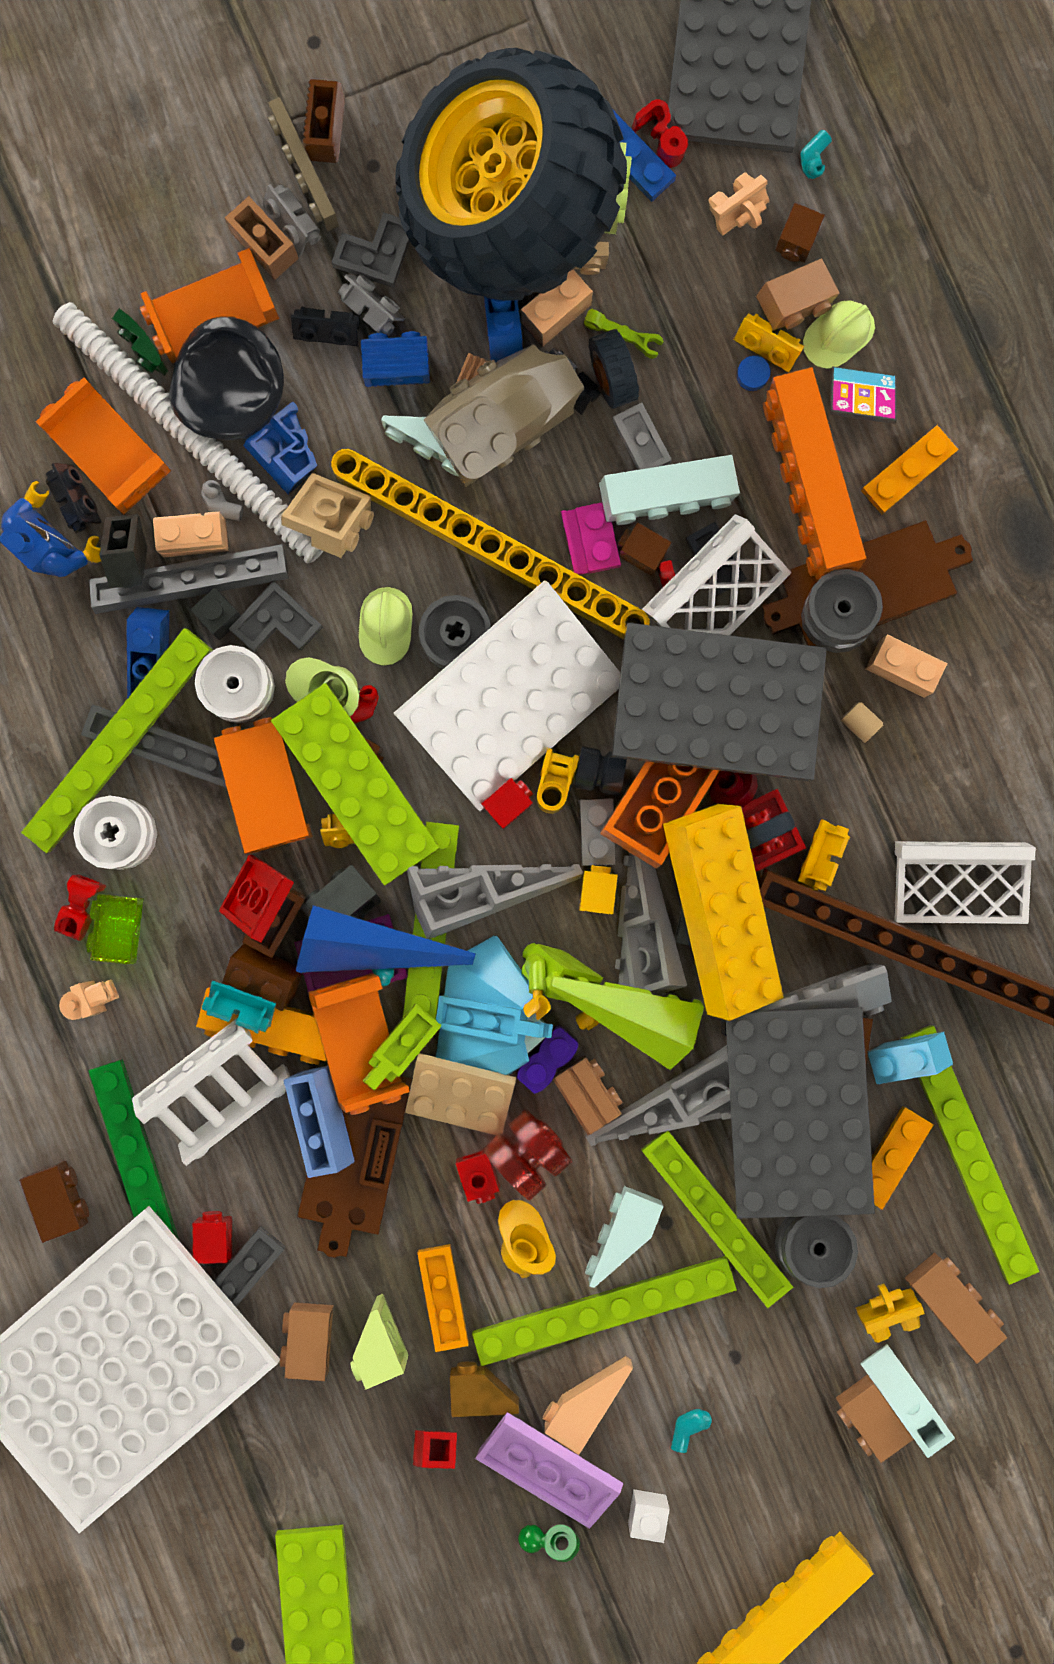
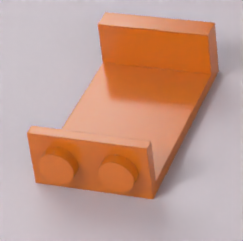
(228, 293)
(103, 445)
(261, 786)
(350, 1032)

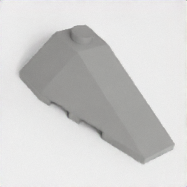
(859, 987)

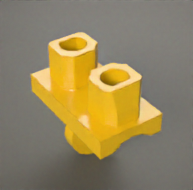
(888, 1310)

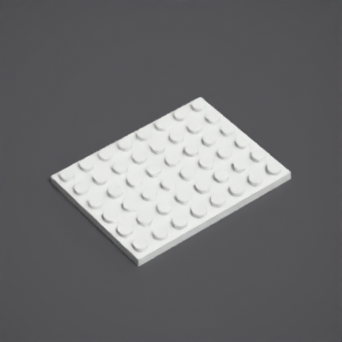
(121, 1369)

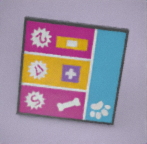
(863, 395)

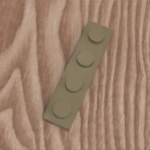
(295, 153)

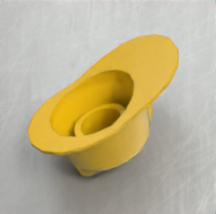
(525, 1240)

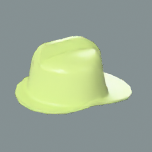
(838, 334)
(385, 626)
(310, 673)

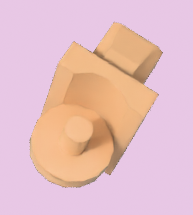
(743, 206)
(87, 999)

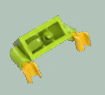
(542, 961)

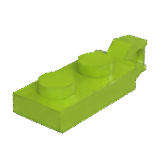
(401, 1046)

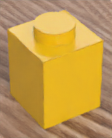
(598, 890)

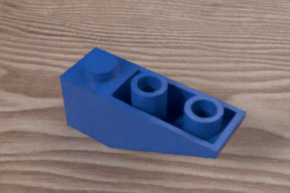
(503, 328)
(145, 643)

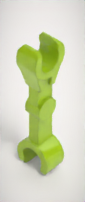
(597, 321)

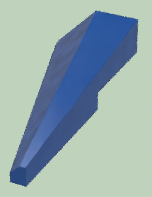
(348, 943)

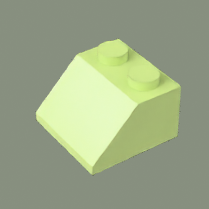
(380, 1349)

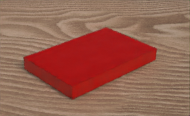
(255, 897)

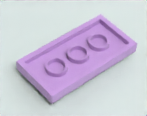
(549, 1470)

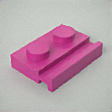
(590, 539)

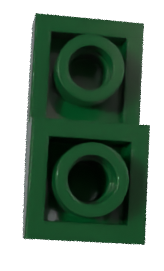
(141, 344)

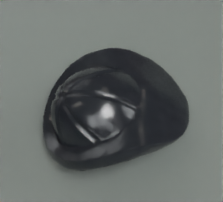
(226, 379)

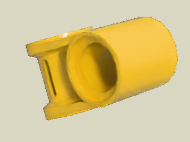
(556, 778)

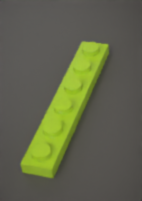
(425, 982)
(717, 1218)

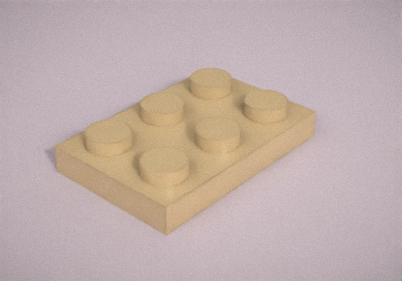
(460, 1094)

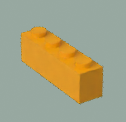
(289, 1032)

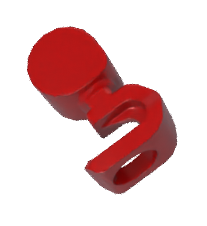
(671, 141)
(73, 918)

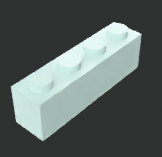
(669, 489)

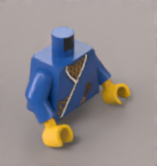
(38, 542)

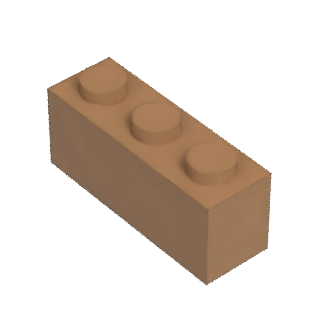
(957, 1306)

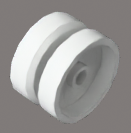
(216, 676)
(95, 833)

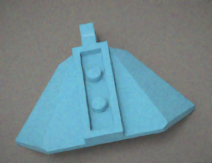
(485, 1012)

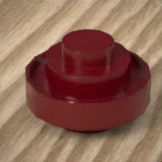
(733, 788)

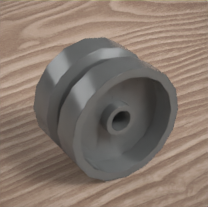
(859, 607)
(444, 618)
(833, 1257)

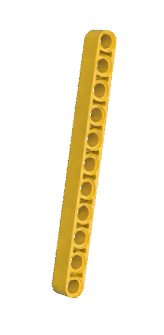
(481, 532)

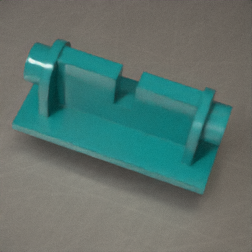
(253, 1010)

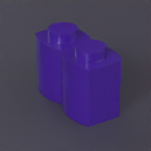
(542, 1063)

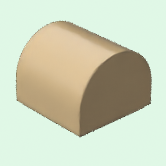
(862, 721)

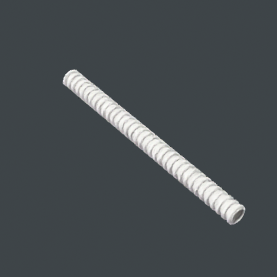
(152, 398)

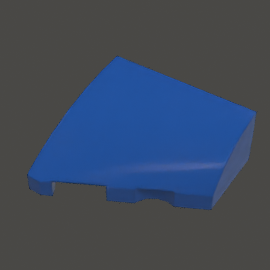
(283, 449)

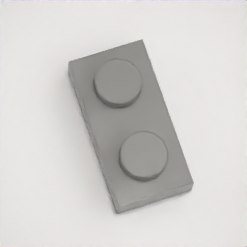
(641, 438)
(596, 847)

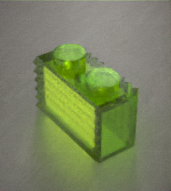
(115, 928)

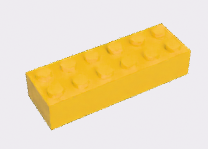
(723, 911)

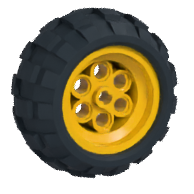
(510, 174)

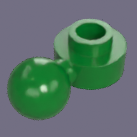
(533, 1539)

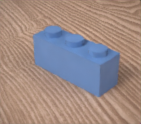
(318, 1122)

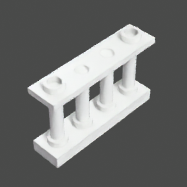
(204, 1062)

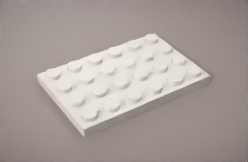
(511, 695)

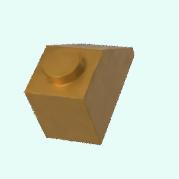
(479, 1392)

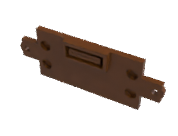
(902, 564)
(358, 1192)

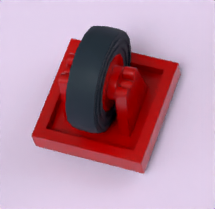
(770, 830)

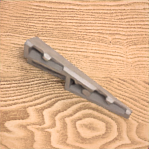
(458, 896)
(648, 944)
(682, 1102)

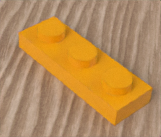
(909, 469)
(897, 1153)
(443, 1298)

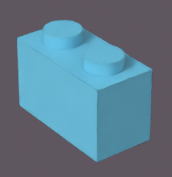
(910, 1058)

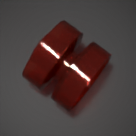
(535, 1148)

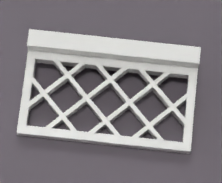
(705, 566)
(963, 854)

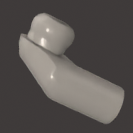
(216, 502)

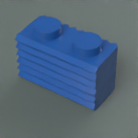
(395, 359)

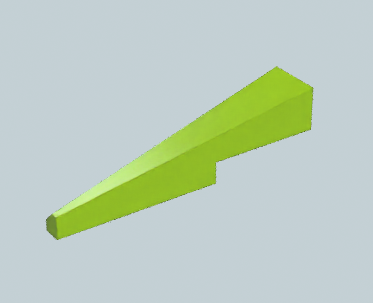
(652, 1023)

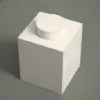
(648, 1516)

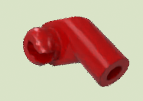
(367, 704)

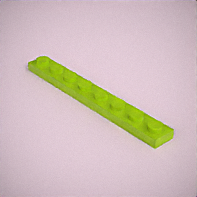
(117, 740)
(977, 1172)
(603, 1310)

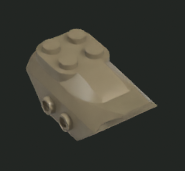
(503, 410)

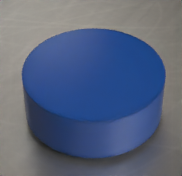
(753, 373)

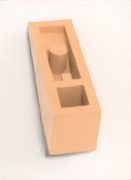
(582, 1407)

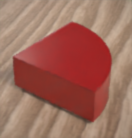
(665, 572)

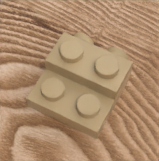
(329, 514)

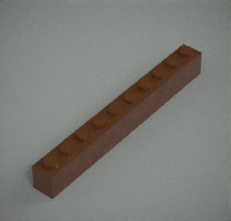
(907, 946)

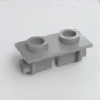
(281, 207)
(362, 294)

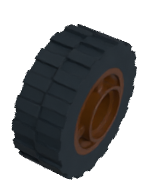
(613, 368)

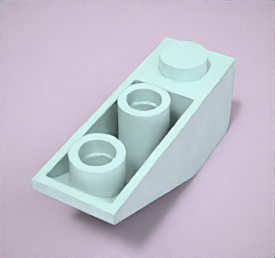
(417, 434)
(629, 1229)
(907, 1401)

